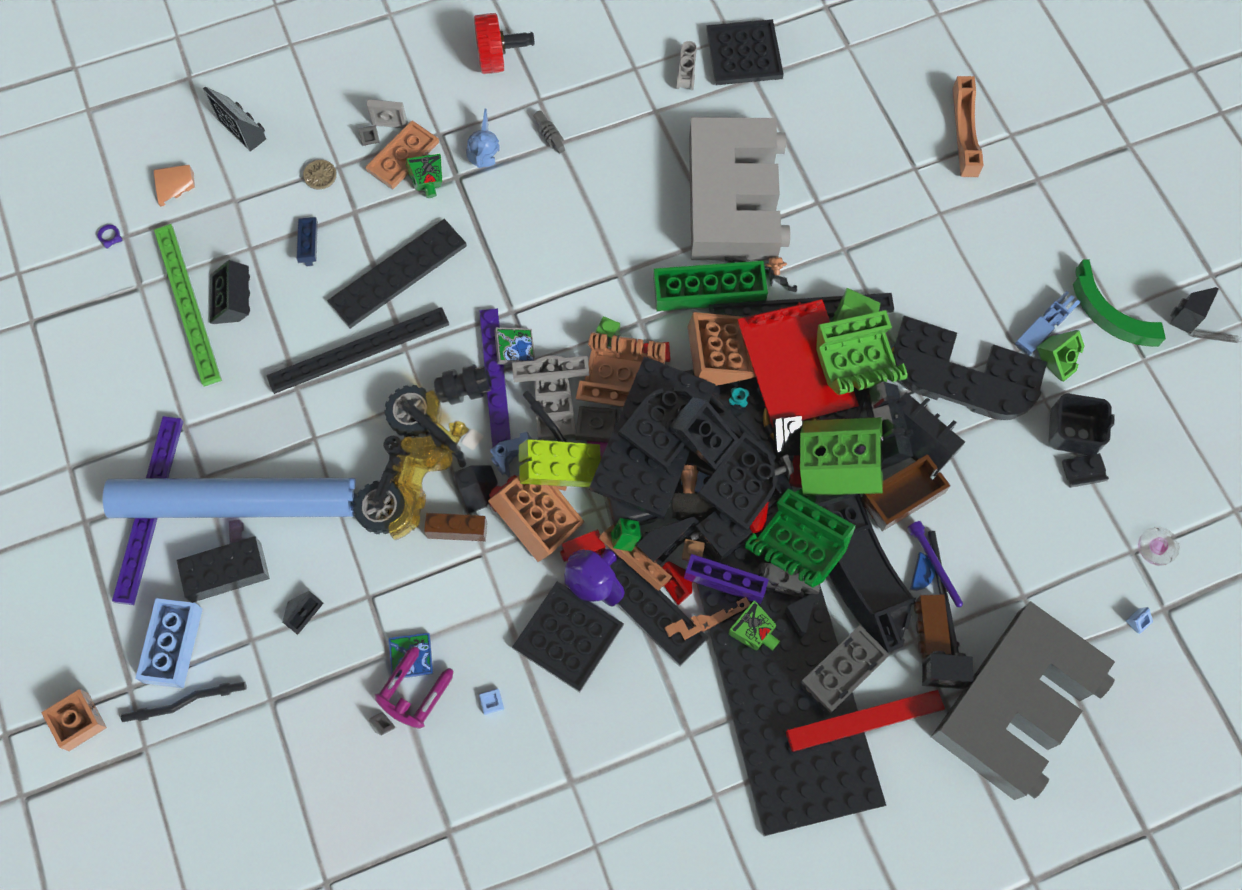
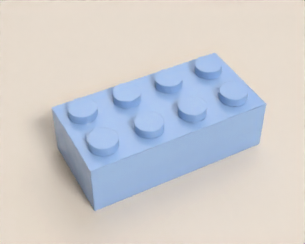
(169, 643)

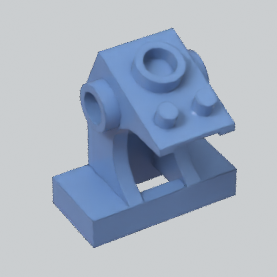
(507, 448)

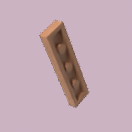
(639, 562)

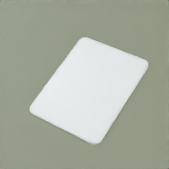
(472, 439)

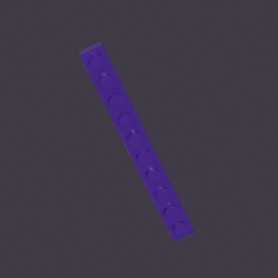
(143, 528)

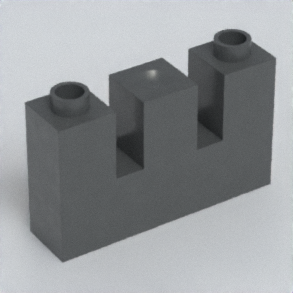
(1011, 691)

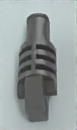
(549, 132)

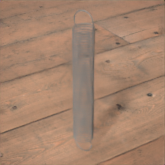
(1214, 335)

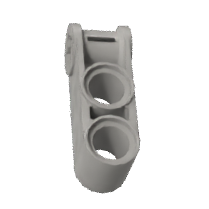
(687, 66)

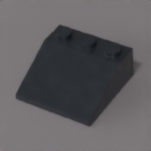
(235, 119)

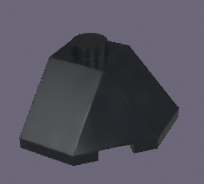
(475, 485)

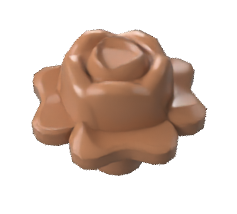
(776, 264)

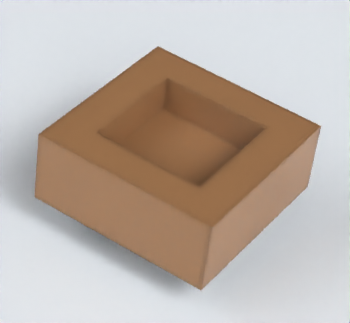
(692, 547)

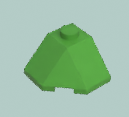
(1062, 353)

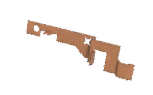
(698, 621)

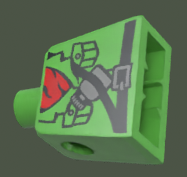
(754, 628)

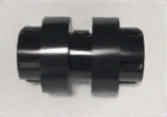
(470, 382)

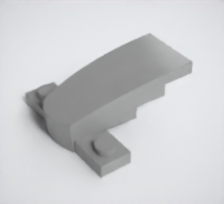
(553, 389)

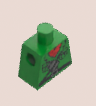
(425, 173)

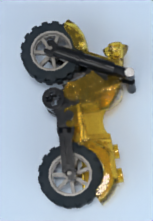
(409, 462)

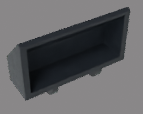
(885, 402)
(930, 433)

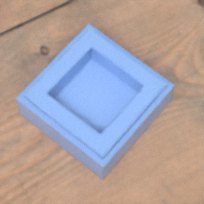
(491, 701)

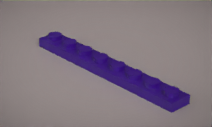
(497, 396)

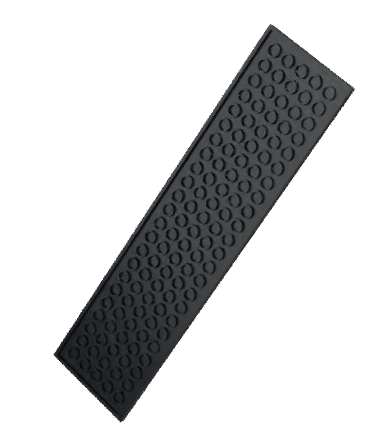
(768, 694)

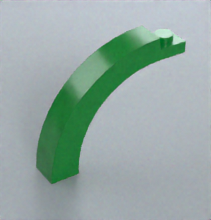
(1109, 318)

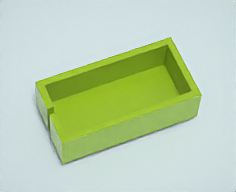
(558, 463)

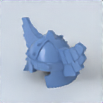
(482, 146)

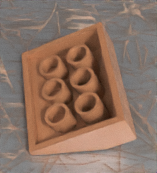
(718, 349)
(536, 515)

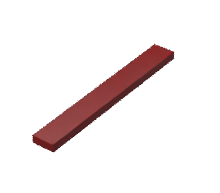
(864, 720)

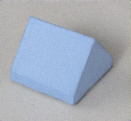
(1140, 619)

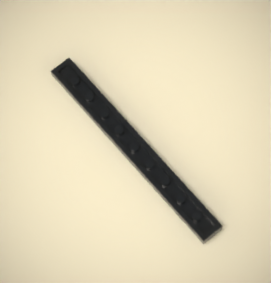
(831, 304)
(357, 350)

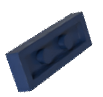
(307, 240)

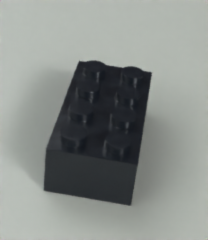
(222, 569)

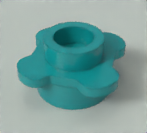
(743, 393)

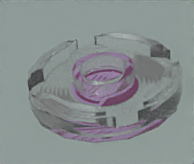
(1158, 546)

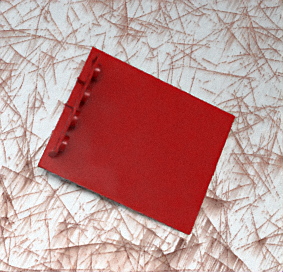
(788, 364)

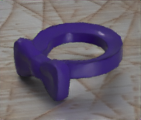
(117, 238)

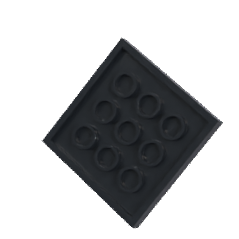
(744, 52)
(568, 636)

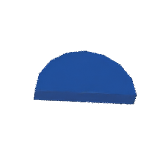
(923, 573)

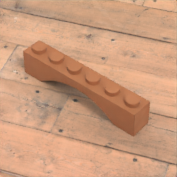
(964, 106)

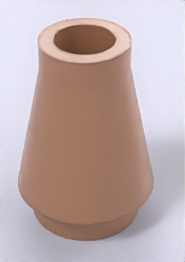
(689, 478)

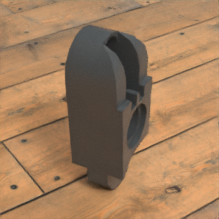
(786, 583)

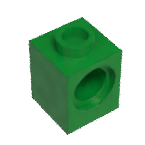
(625, 534)

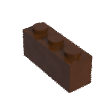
(455, 527)
(932, 625)

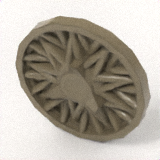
(319, 174)

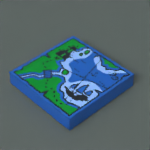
(399, 647)

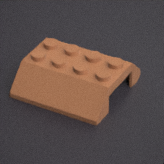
(615, 368)

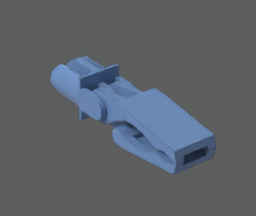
(1041, 328)

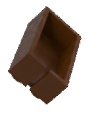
(906, 493)

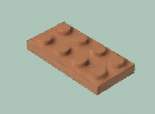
(391, 161)

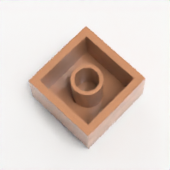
(74, 720)

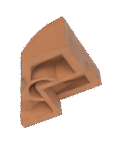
(173, 182)

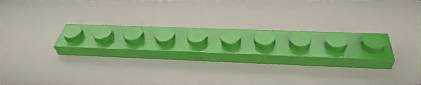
(187, 305)

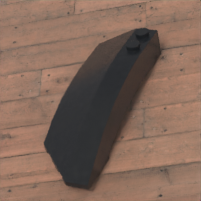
(868, 579)

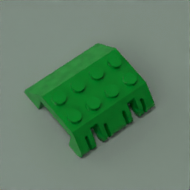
(803, 539)

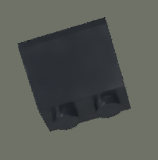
(1193, 309)

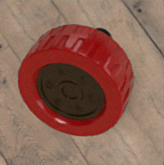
(492, 42)

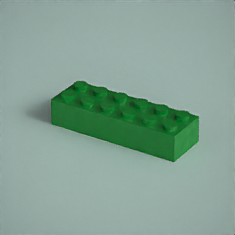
(709, 284)

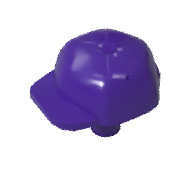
(592, 578)

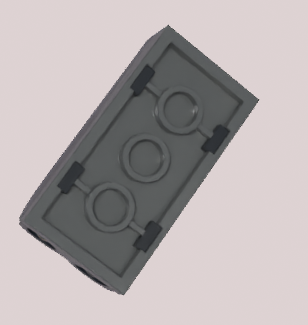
(844, 669)

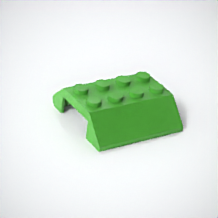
(857, 353)

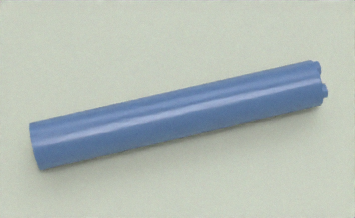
(229, 497)

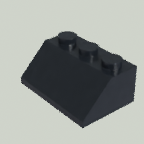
(229, 293)

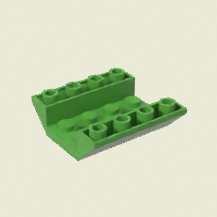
(840, 468)

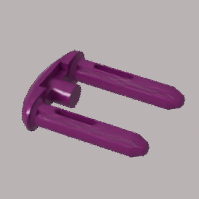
(399, 711)

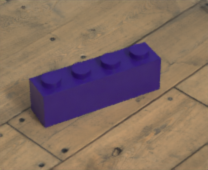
(726, 578)

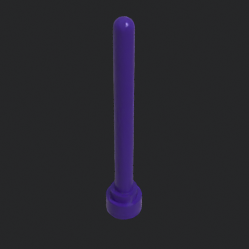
(917, 530)

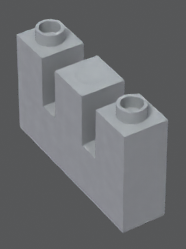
(735, 189)

